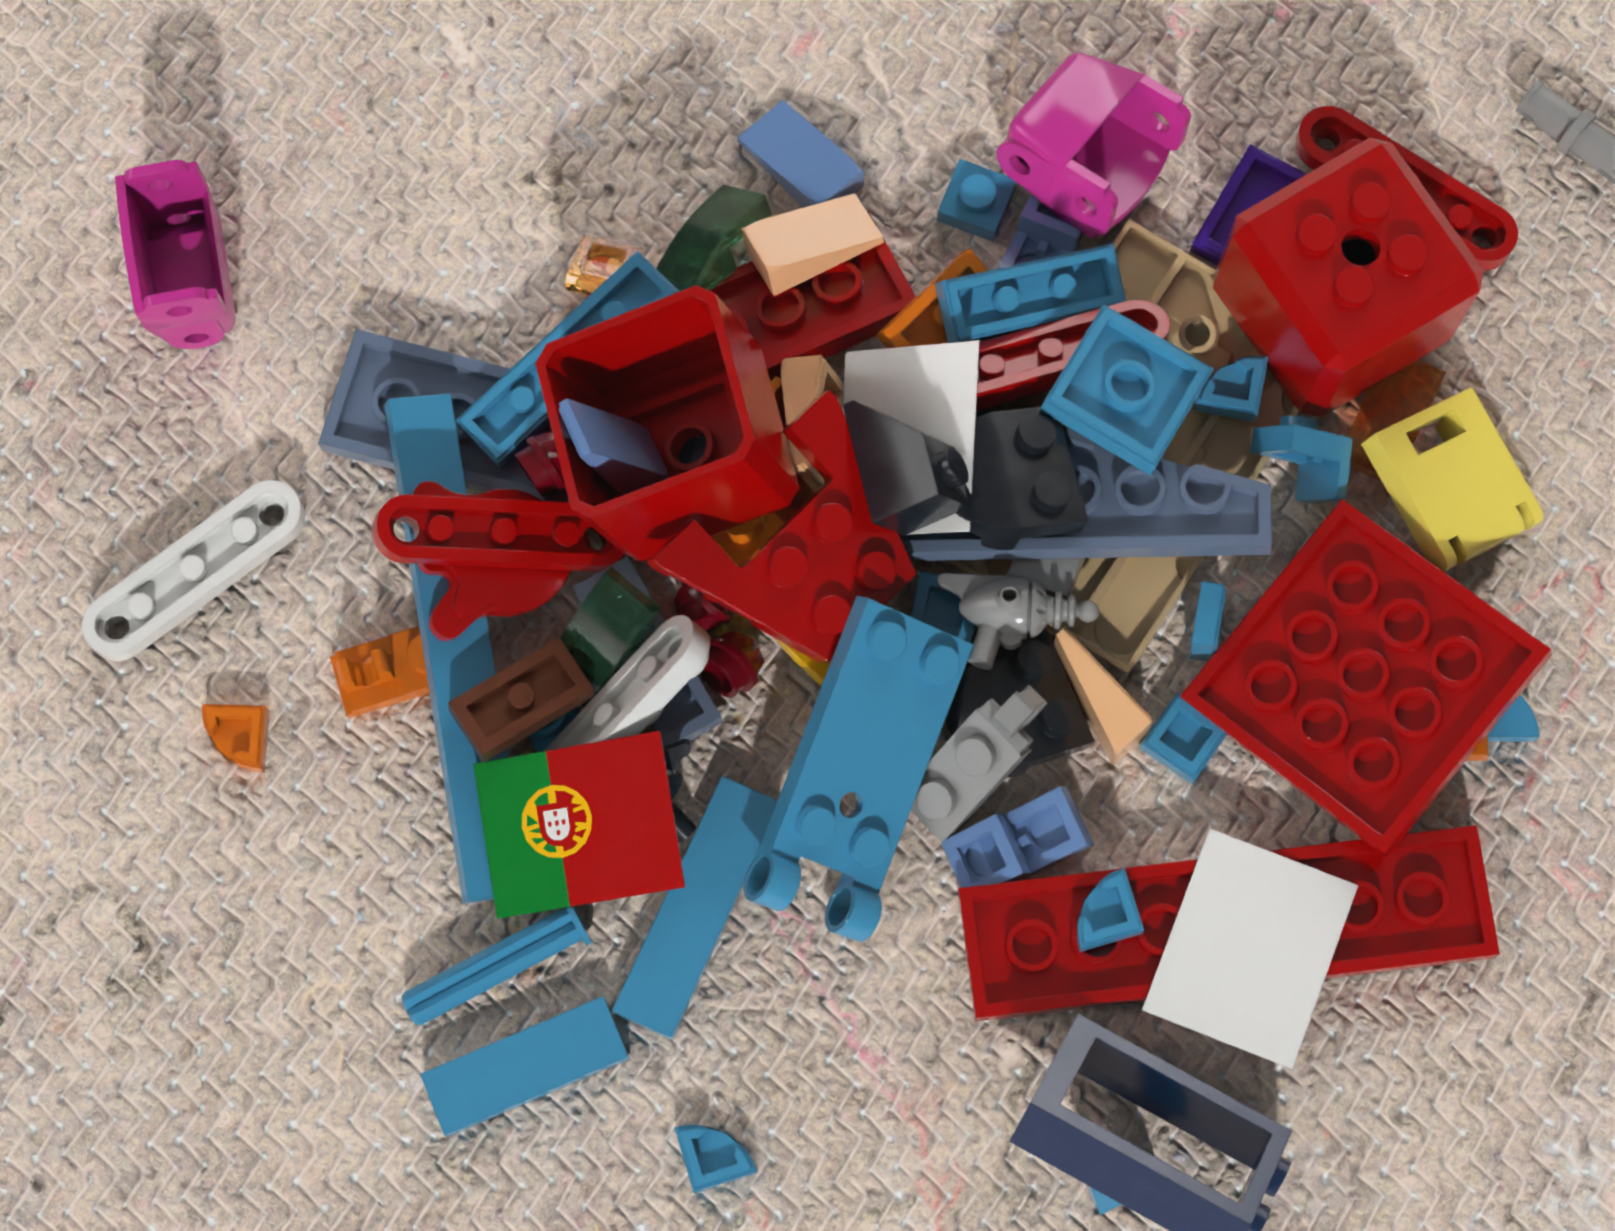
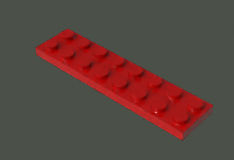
(1408, 912)

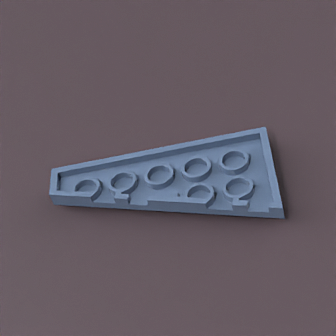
(1134, 514)

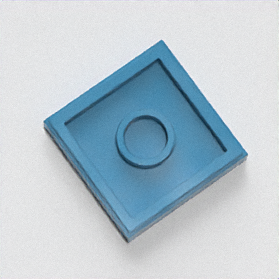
(1126, 389)

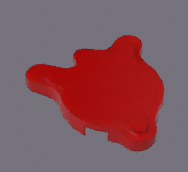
(486, 590)

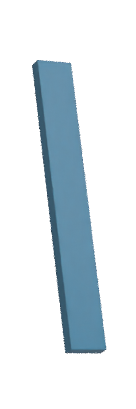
(428, 450)

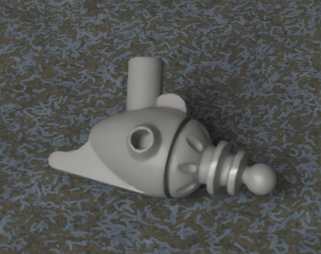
(1010, 610)

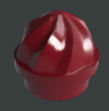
(542, 464)
(700, 610)
(733, 664)

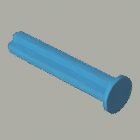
(495, 965)

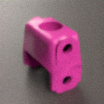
(1093, 141)
(175, 254)

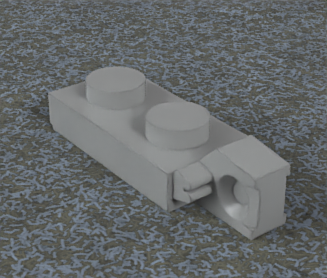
(975, 762)

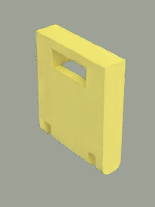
(1458, 489)

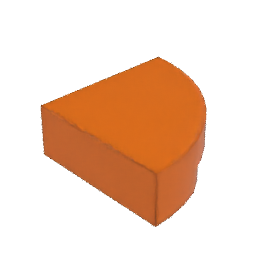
(239, 733)

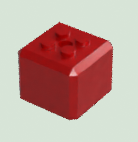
(1337, 323)
(681, 374)

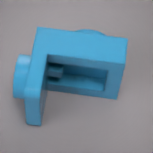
(1320, 455)

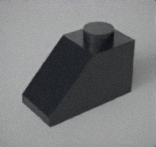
(904, 471)

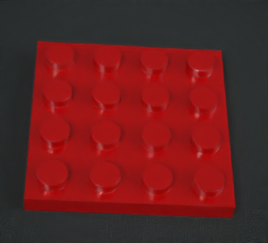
(1366, 677)

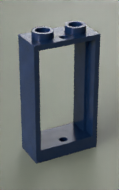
(1133, 1174)

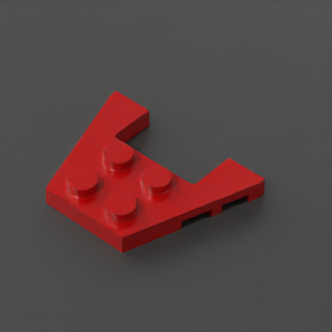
(815, 563)

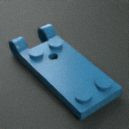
(863, 737)

